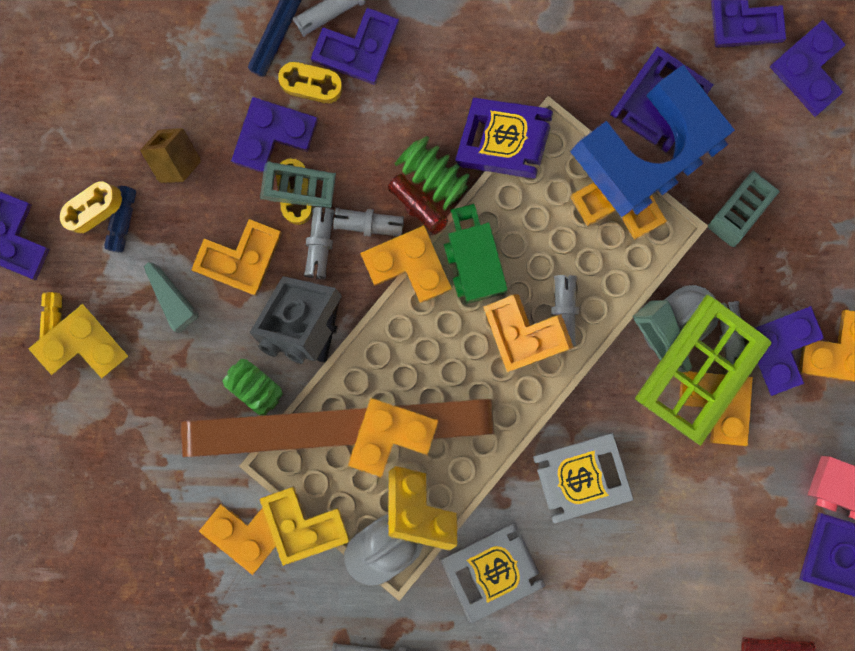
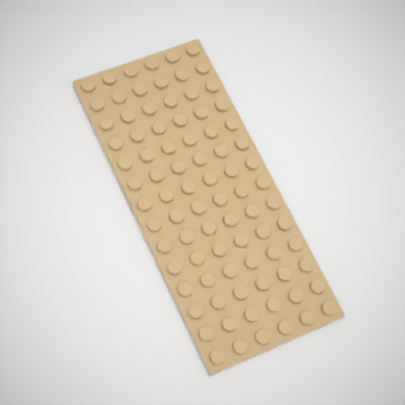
(449, 353)

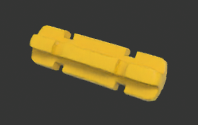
(50, 316)

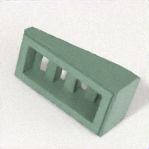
(272, 169)
(729, 225)
(173, 303)
(660, 328)

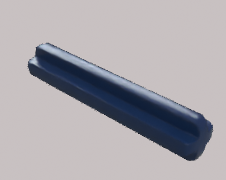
(273, 36)

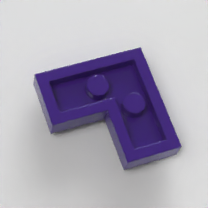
(740, 26)
(358, 56)
(802, 69)
(271, 124)
(16, 252)
(786, 335)

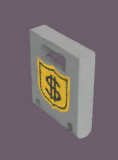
(577, 478)
(498, 569)

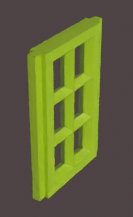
(677, 354)

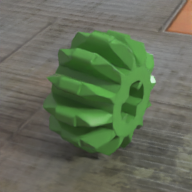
(252, 387)

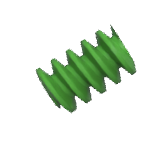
(434, 171)

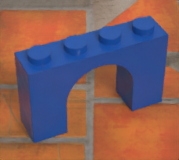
(630, 180)

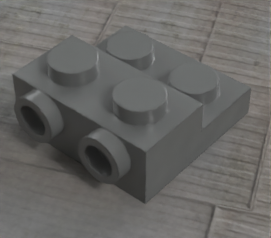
(296, 319)

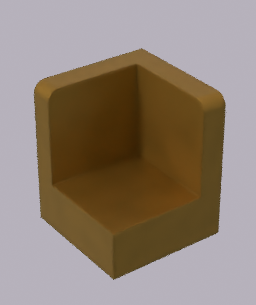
(170, 155)

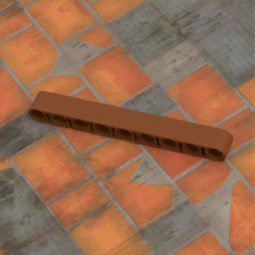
(322, 428)

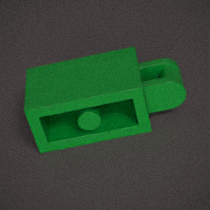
(475, 258)

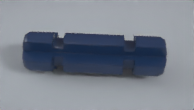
(120, 221)

